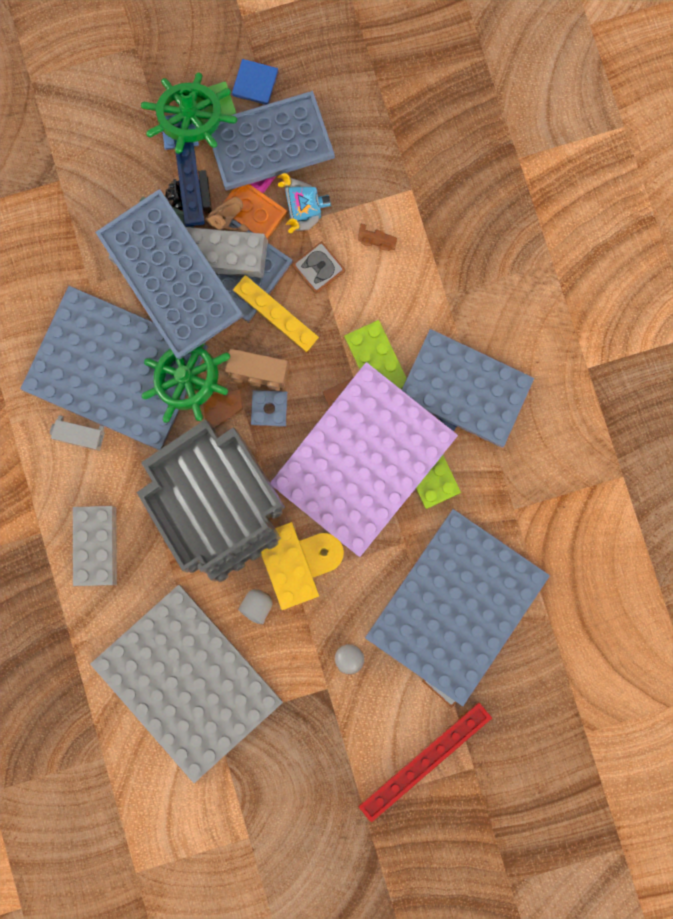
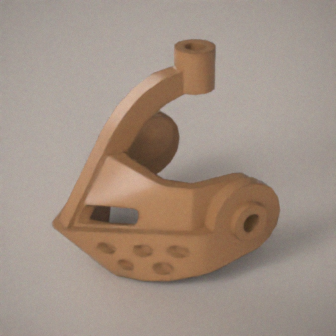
(228, 210)

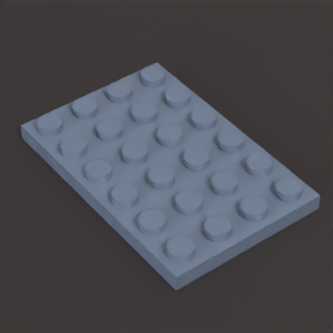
(271, 141)
(467, 388)

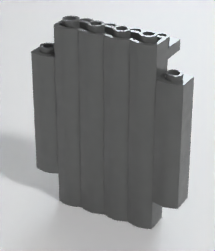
(211, 501)

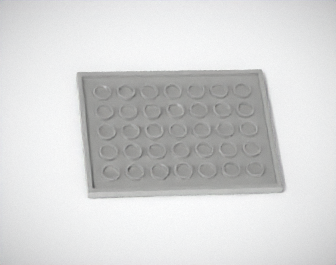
(186, 683)

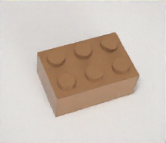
(257, 370)

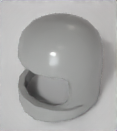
(256, 606)
(349, 659)

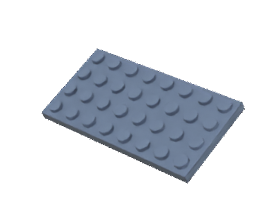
(169, 274)

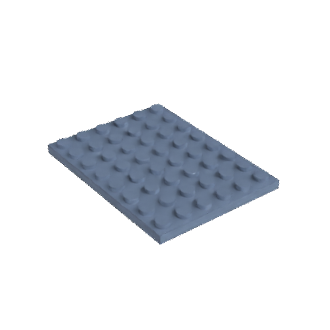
(97, 367)
(457, 607)

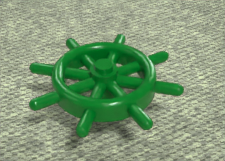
(188, 112)
(185, 377)

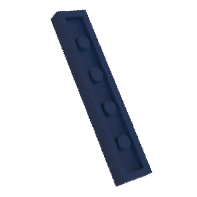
(189, 185)

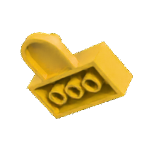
(297, 562)

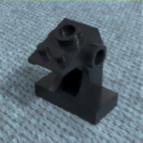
(173, 193)

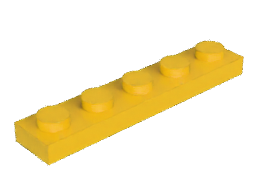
(275, 313)

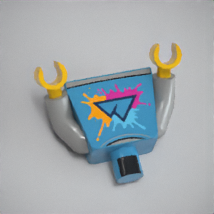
(302, 203)

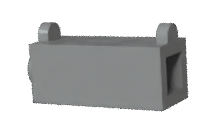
(77, 434)

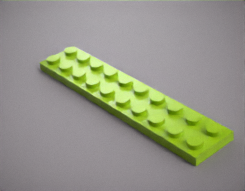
(372, 346)

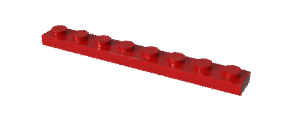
(424, 762)

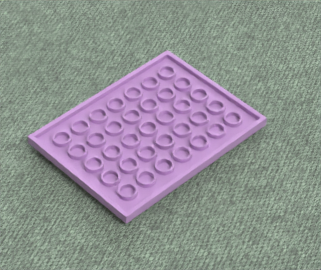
(363, 459)

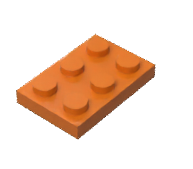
(258, 211)

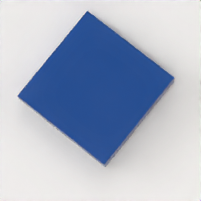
(255, 82)

